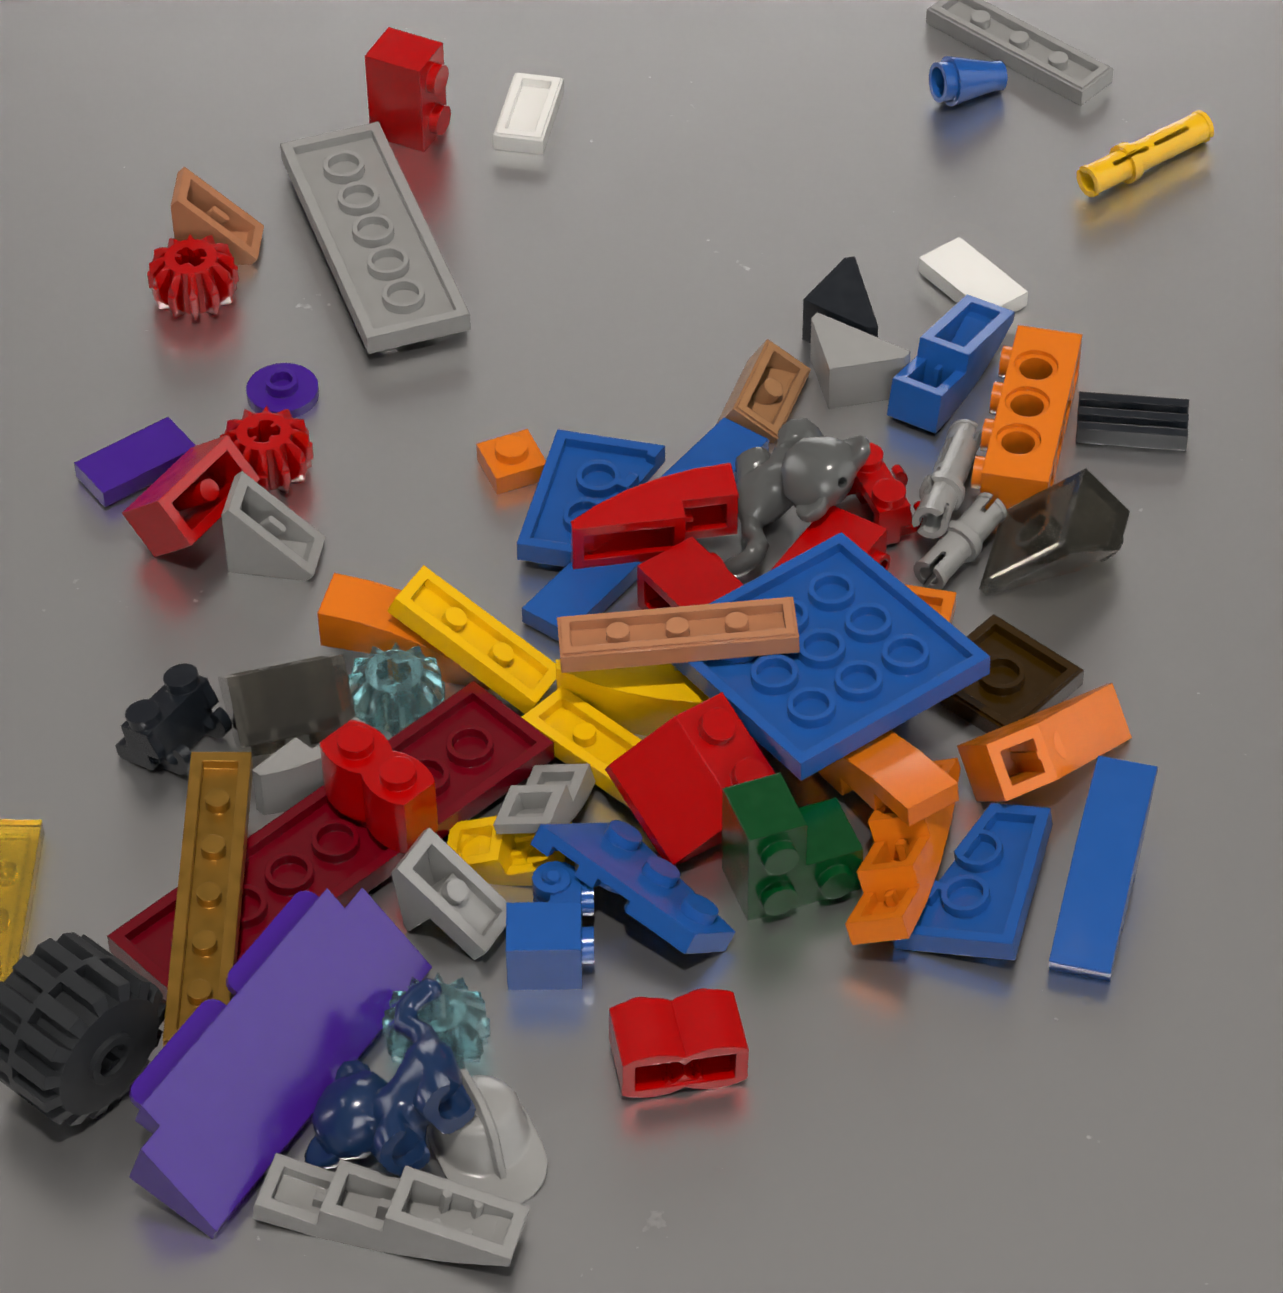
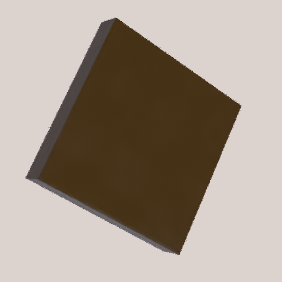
(1021, 678)

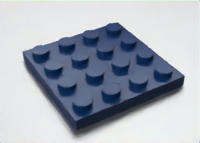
(863, 663)

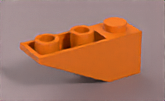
(1044, 745)

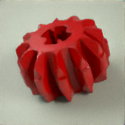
(193, 276)
(273, 446)

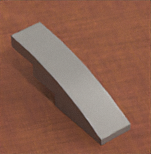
(391, 1215)

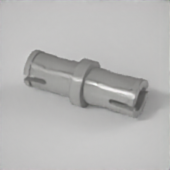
(961, 541)

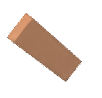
(678, 634)

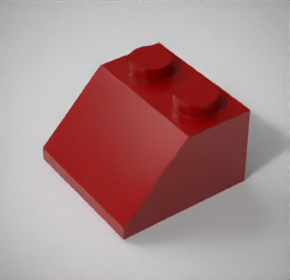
(679, 775)

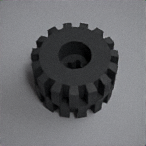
(75, 1028)

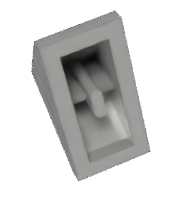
(852, 363)
(266, 535)

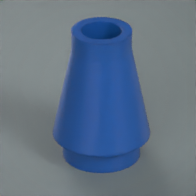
(963, 79)

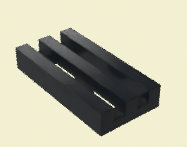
(1132, 421)

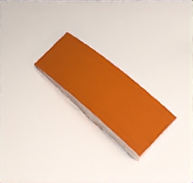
(357, 618)

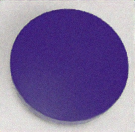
(282, 388)

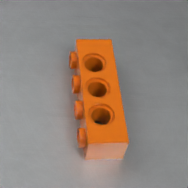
(1030, 415)

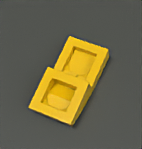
(499, 857)

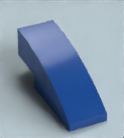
(948, 363)

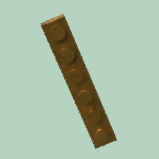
(209, 883)

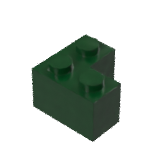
(785, 853)

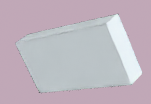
(528, 113)
(963, 270)

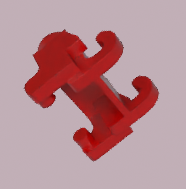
(885, 495)

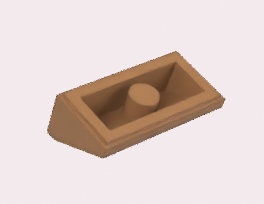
(766, 391)

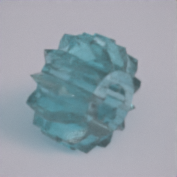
(395, 687)
(456, 1017)

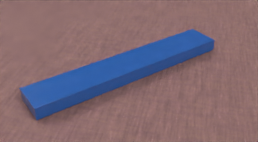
(596, 588)

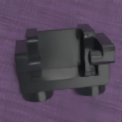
(172, 721)

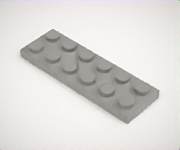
(375, 237)

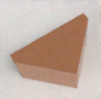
(206, 212)

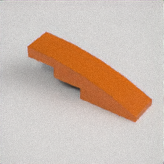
(894, 775)
(899, 871)

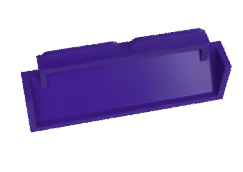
(251, 1071)

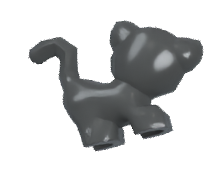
(801, 472)

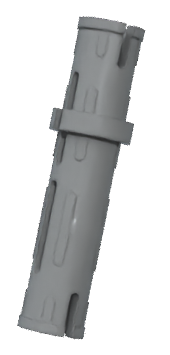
(945, 487)

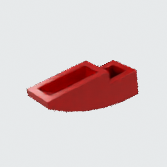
(656, 517)

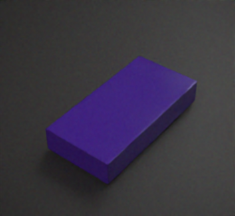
(132, 461)

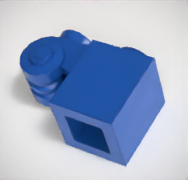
(547, 935)

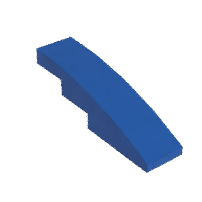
(1103, 868)

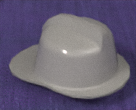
(497, 1147)

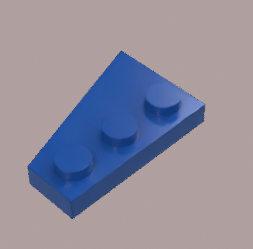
(575, 478)
(988, 888)
(655, 894)

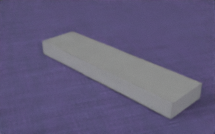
(1021, 47)

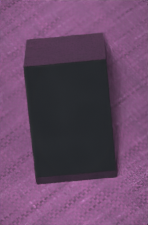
(842, 298)

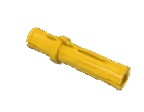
(1129, 161)

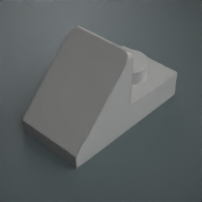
(444, 888)

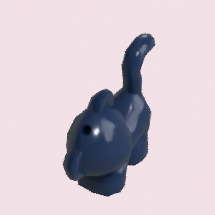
(390, 1119)

